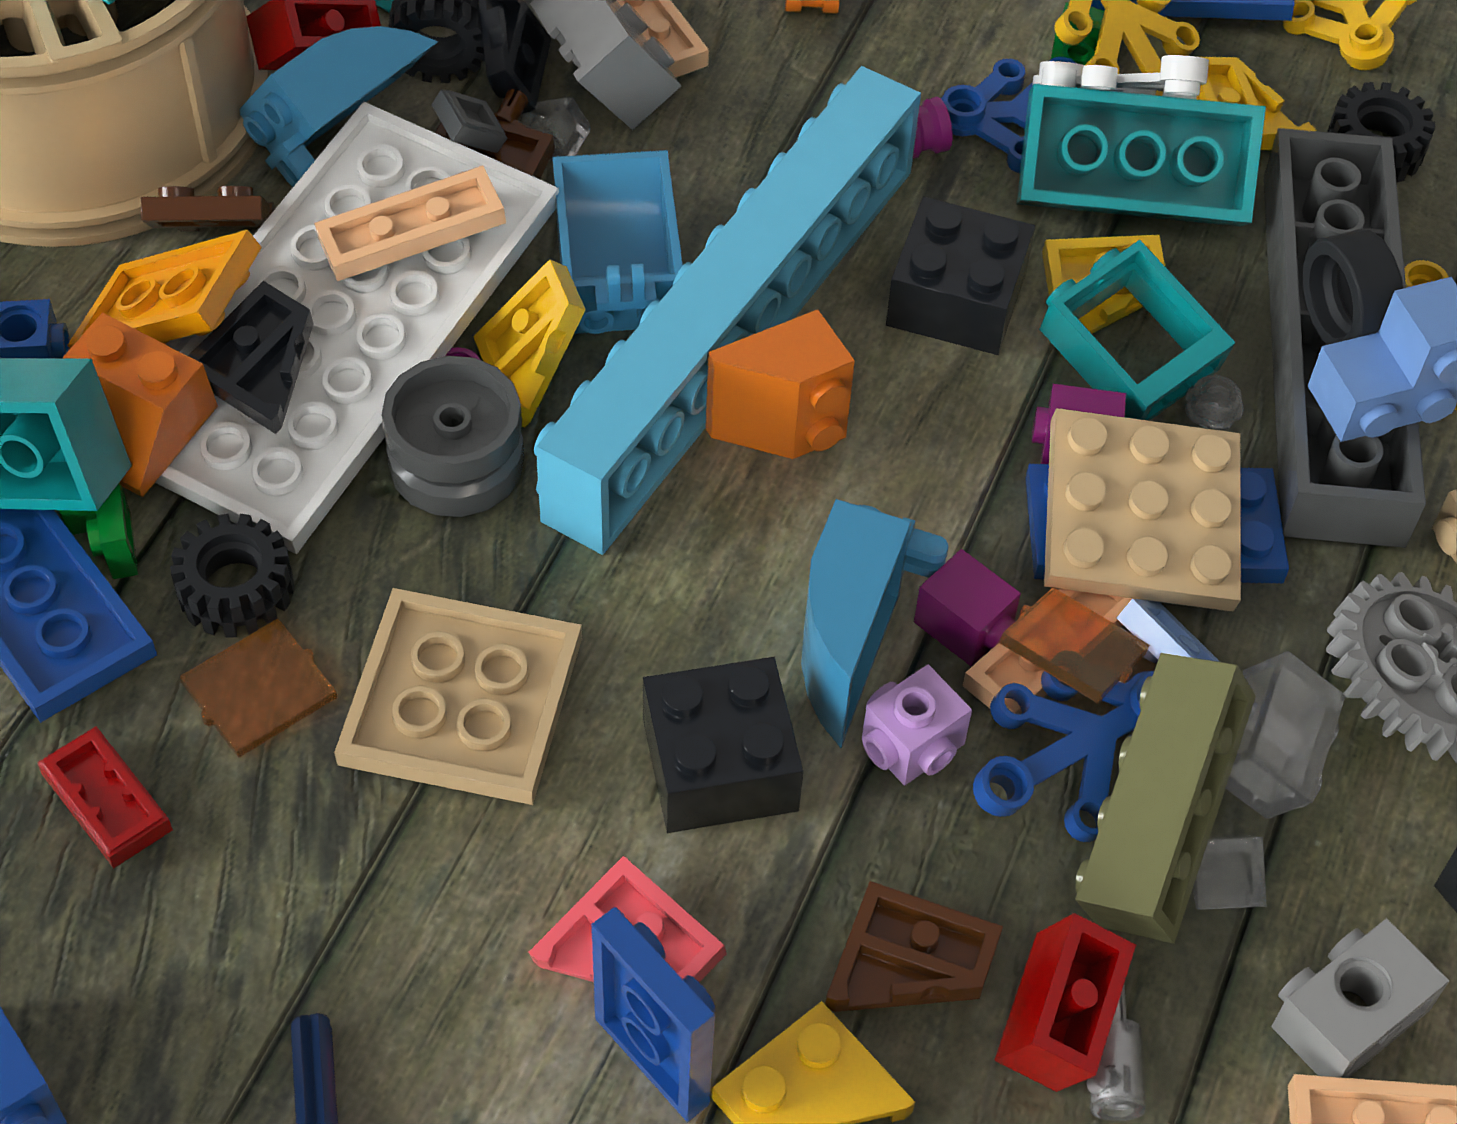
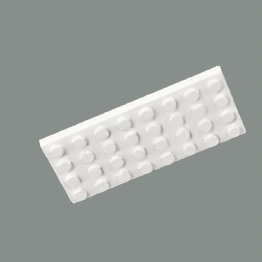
(362, 327)

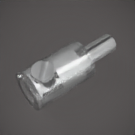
(1119, 1087)

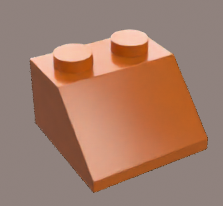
(781, 388)
(152, 394)

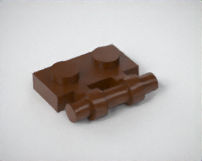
(180, 209)

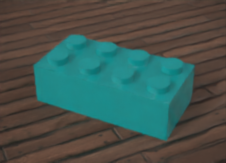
(1140, 155)
(56, 436)

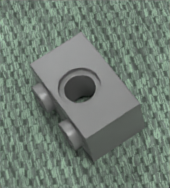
(1381, 969)

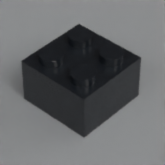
(959, 275)
(721, 744)

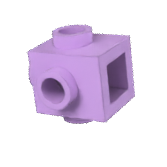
(915, 725)

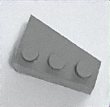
(611, 54)

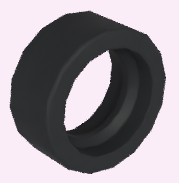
(1349, 284)

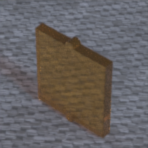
(1074, 644)
(258, 687)

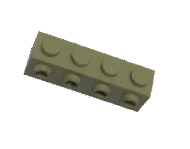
(1165, 797)

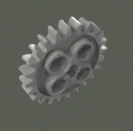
(1401, 658)

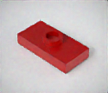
(105, 797)

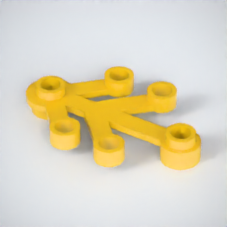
(1128, 23)
(1361, 40)

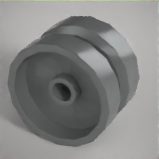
(453, 435)

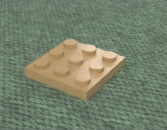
(1144, 510)
(460, 696)

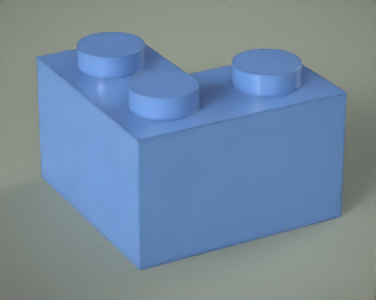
(1397, 373)

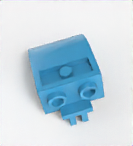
(324, 88)
(617, 234)
(852, 599)

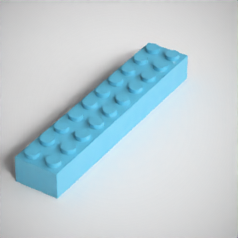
(752, 275)

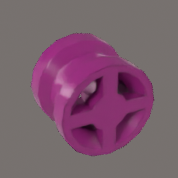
(933, 127)

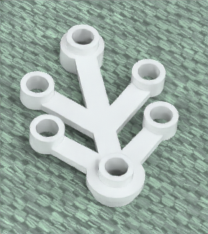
(1178, 77)

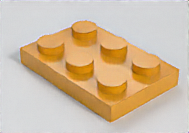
(177, 289)

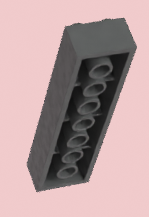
(1327, 487)

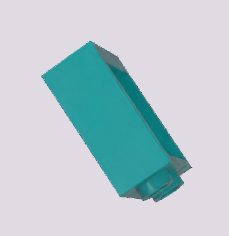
(1166, 300)

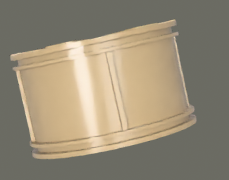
(117, 114)

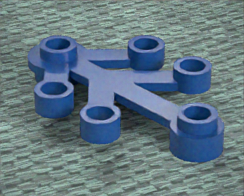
(975, 112)
(1087, 737)

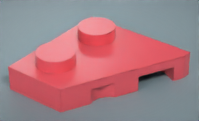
(687, 944)

